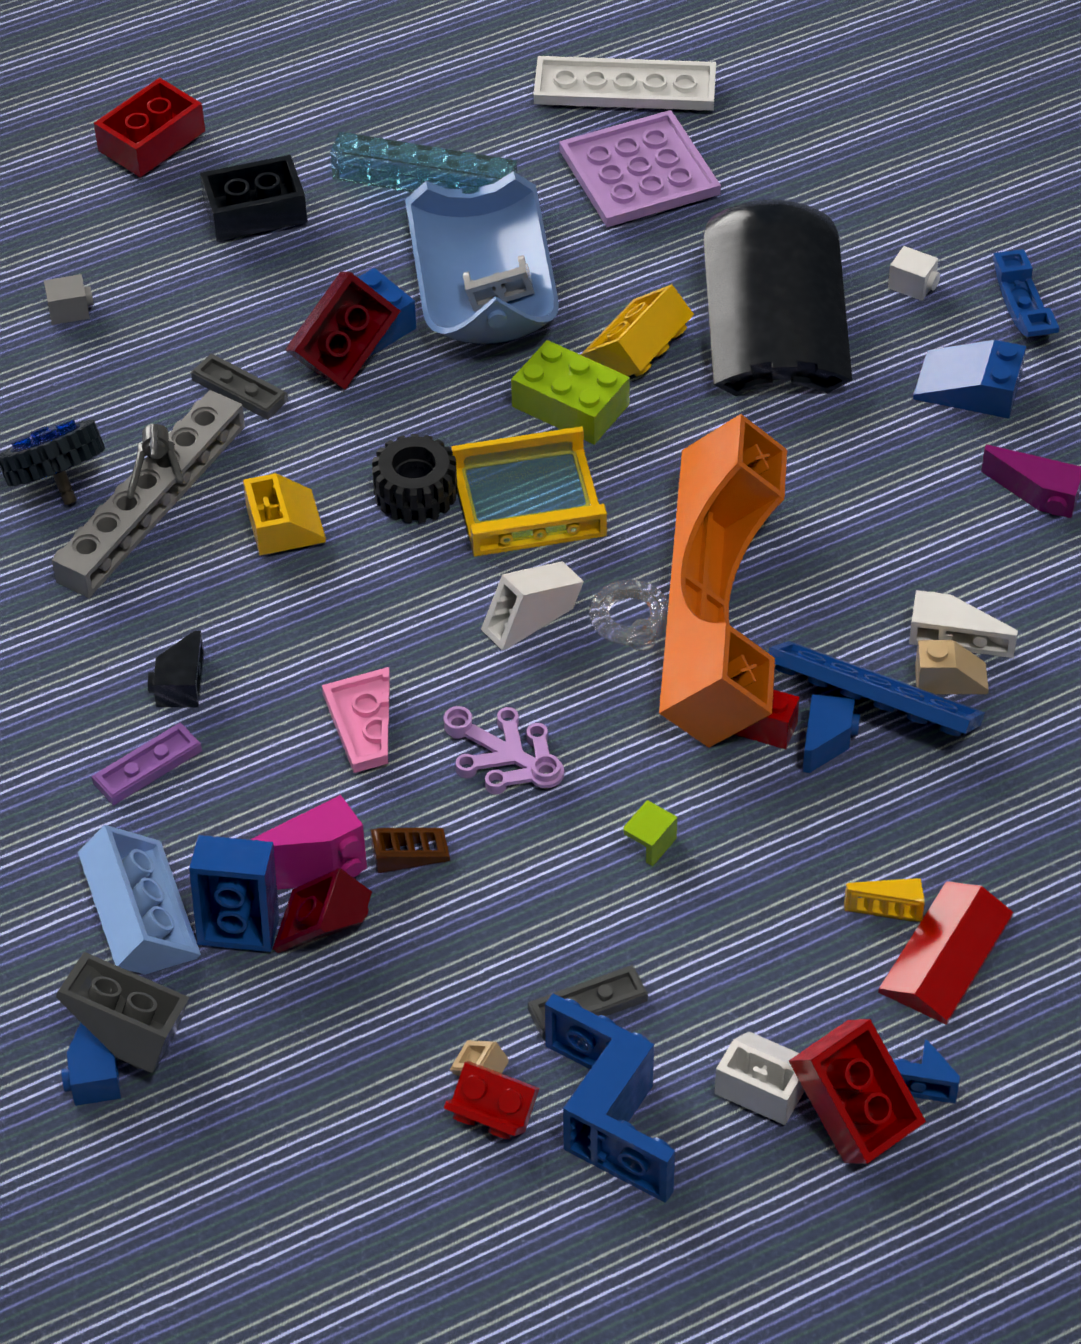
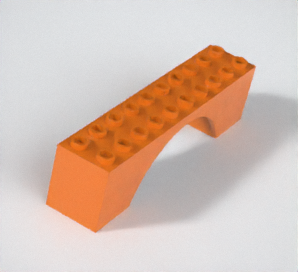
(711, 672)

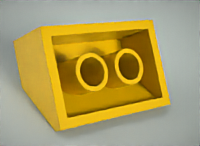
(641, 332)

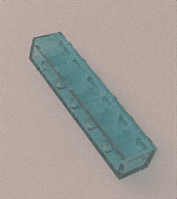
(409, 165)

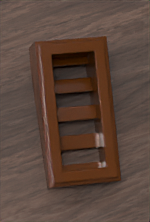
(401, 859)

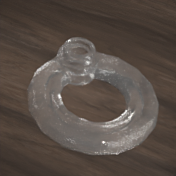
(642, 632)

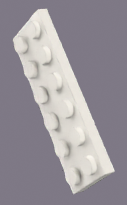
(625, 83)

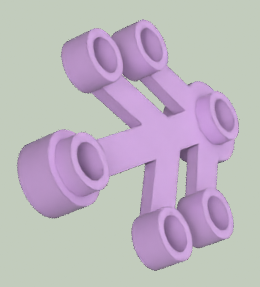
(504, 752)

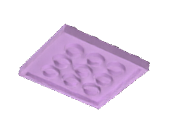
(639, 168)

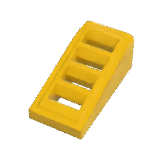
(887, 898)

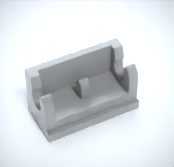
(504, 285)

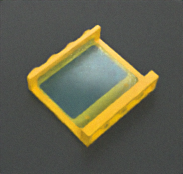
(528, 492)

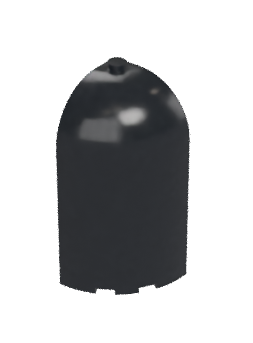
(776, 297)

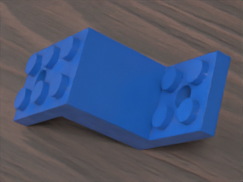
(601, 1107)

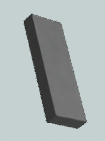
(239, 386)
(599, 995)

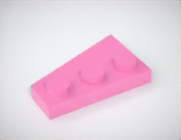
(362, 717)

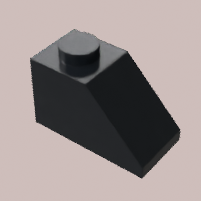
(179, 673)

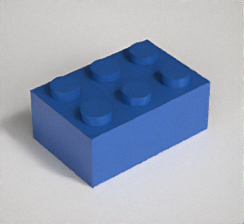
(234, 893)

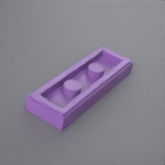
(146, 763)

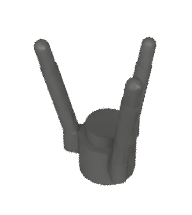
(154, 445)

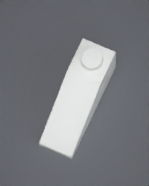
(949, 618)

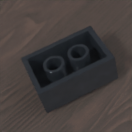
(253, 197)

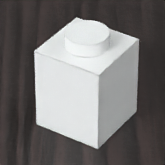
(913, 273)

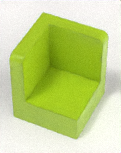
(653, 829)

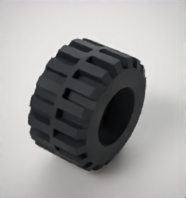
(414, 478)

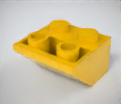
(282, 514)

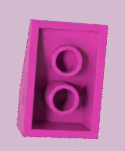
(317, 844)

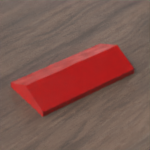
(947, 950)

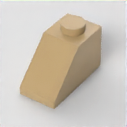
(949, 668)

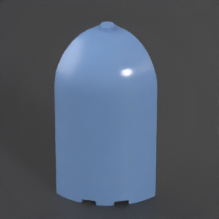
(481, 236)

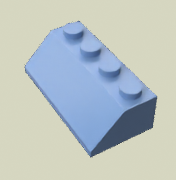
(137, 901)

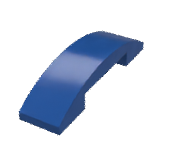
(1021, 295)

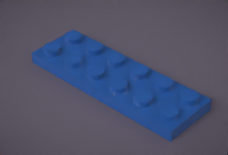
(885, 691)

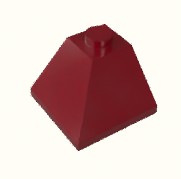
(322, 909)

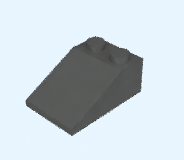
(123, 1010)

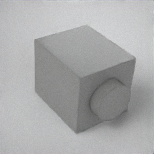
(68, 299)

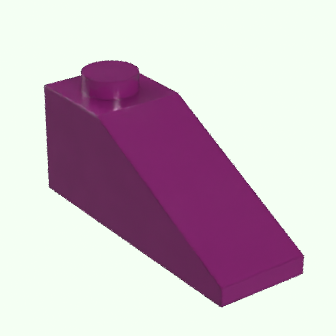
(1039, 481)

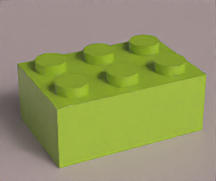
(570, 391)

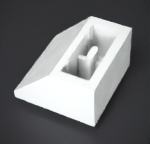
(759, 1077)

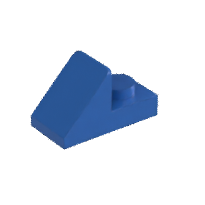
(932, 1078)

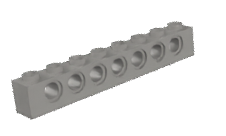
(125, 522)

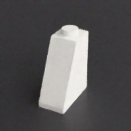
(530, 601)

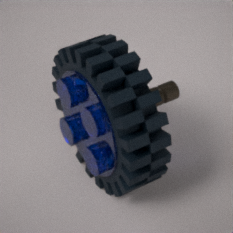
(51, 454)

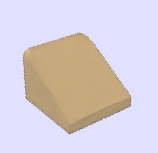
(482, 1053)

